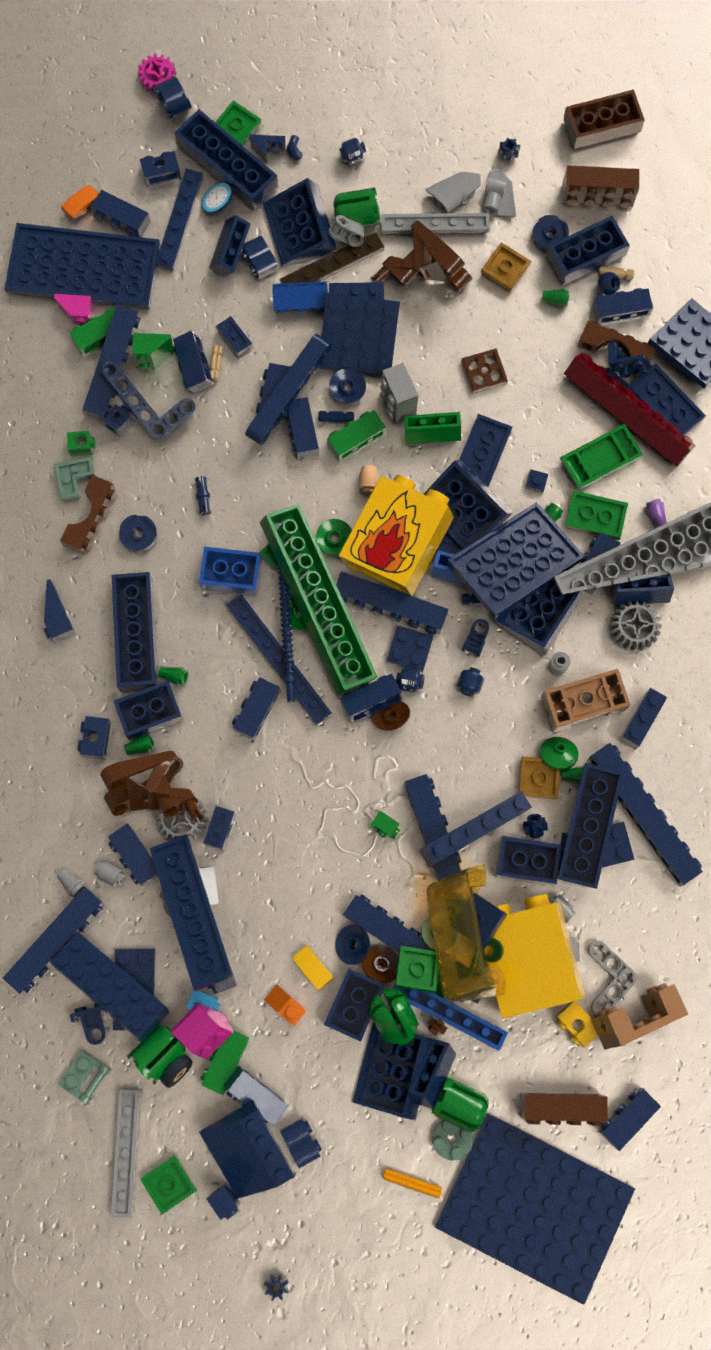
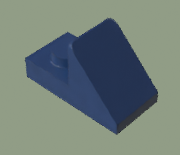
(263, 143)

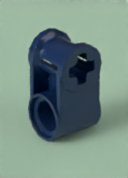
(475, 641)

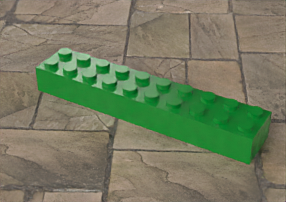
(318, 599)

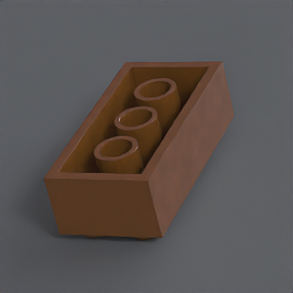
(603, 119)
(600, 186)
(563, 1107)

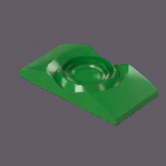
(601, 457)

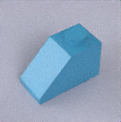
(204, 999)

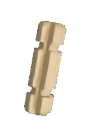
(620, 272)
(215, 362)

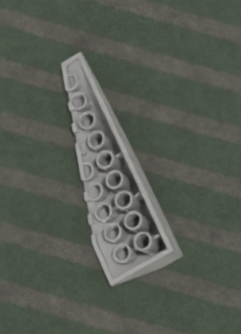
(664, 550)

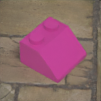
(203, 1030)

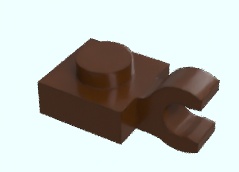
(436, 1026)

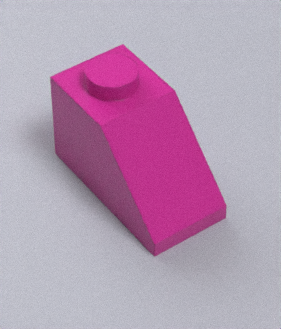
(76, 307)

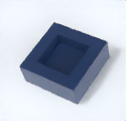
(536, 481)

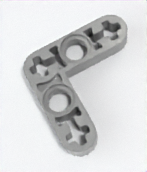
(617, 974)

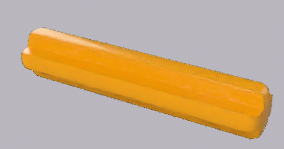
(412, 1183)

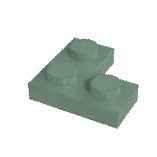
(69, 473)

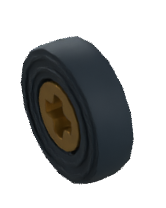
(176, 1071)

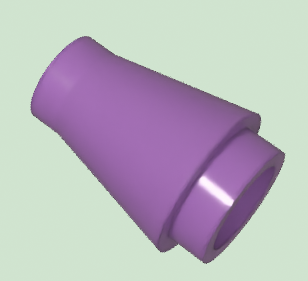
(657, 511)

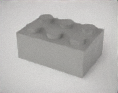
(398, 393)

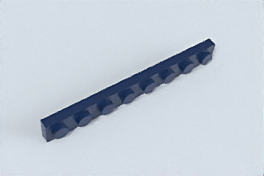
(273, 653)

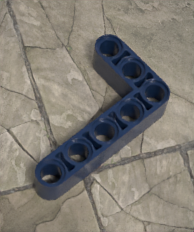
(142, 405)

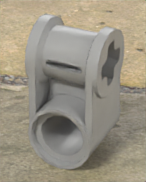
(348, 231)

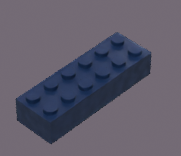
(226, 159)
(134, 631)
(590, 825)
(110, 987)

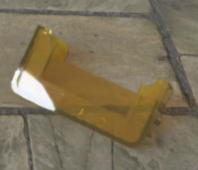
(458, 938)

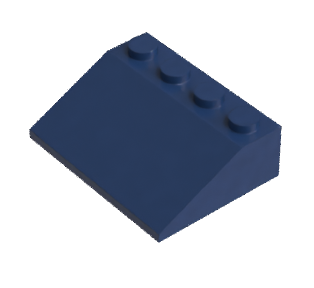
(299, 223)
(471, 502)
(540, 616)
(388, 1075)
(247, 1152)

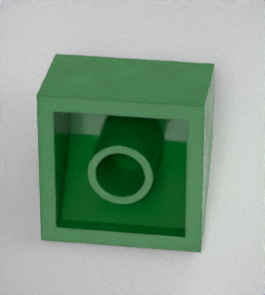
(151, 350)

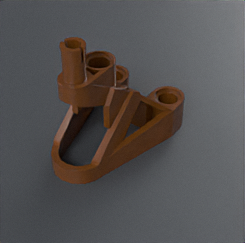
(419, 264)
(129, 795)

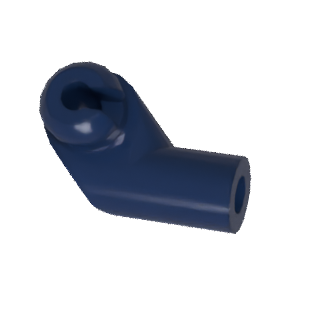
(292, 148)

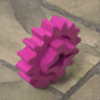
(155, 71)

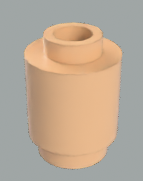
(368, 479)

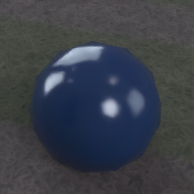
(608, 283)

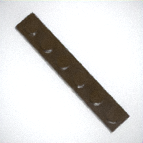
(336, 261)

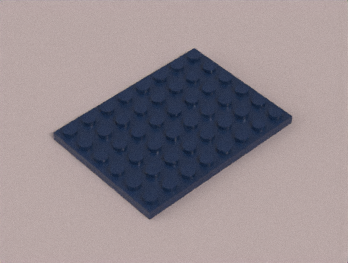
(535, 1208)

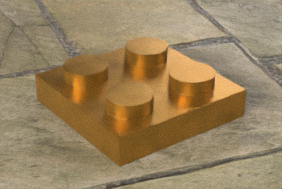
(506, 266)
(538, 779)

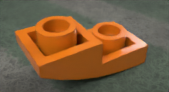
(78, 203)

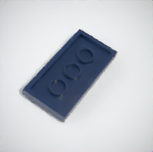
(668, 399)
(140, 966)

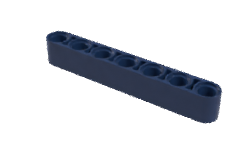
(288, 389)

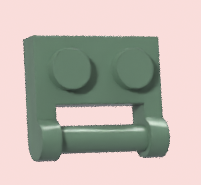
(78, 1074)

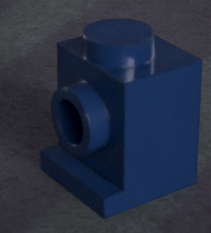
(117, 425)

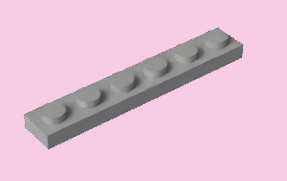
(436, 222)
(125, 1153)

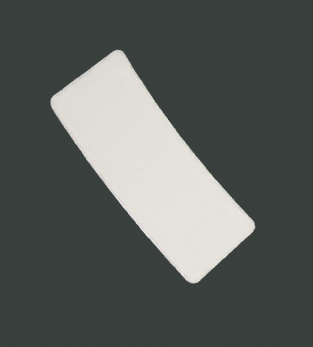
(209, 880)

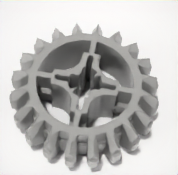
(643, 625)
(175, 825)

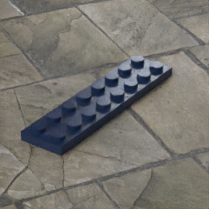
(481, 457)
(191, 913)

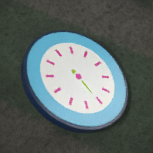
(217, 198)

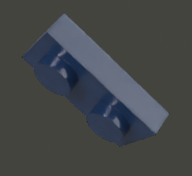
(234, 336)

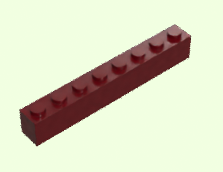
(629, 409)

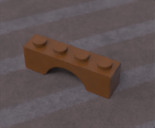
(596, 337)
(79, 535)

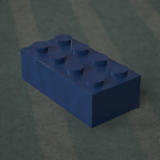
(587, 250)

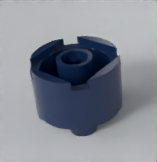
(172, 97)

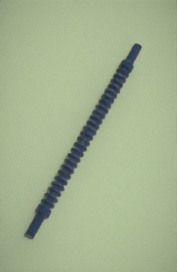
(289, 679)

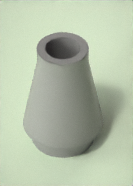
(71, 883)

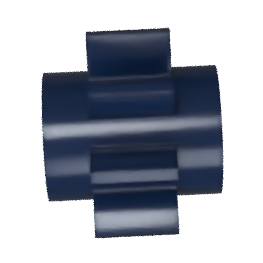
(509, 149)
(535, 825)
(280, 1291)

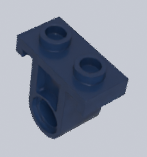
(91, 1020)

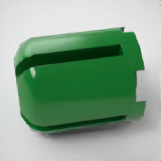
(358, 206)
(400, 1013)
(157, 1053)
(461, 1105)

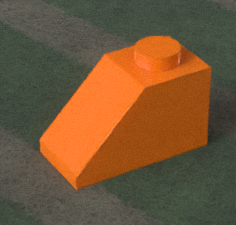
(285, 1005)

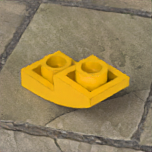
(313, 967)

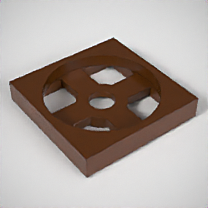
(489, 383)

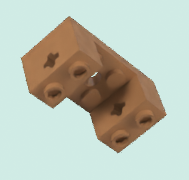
(565, 702)
(663, 1007)

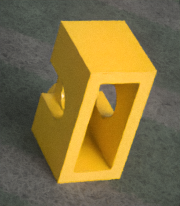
(568, 1016)

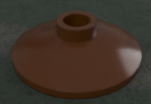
(392, 717)
(386, 959)

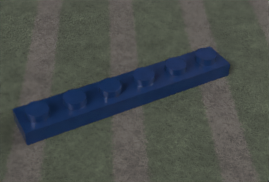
(179, 219)

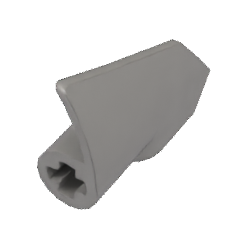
(455, 190)
(499, 195)

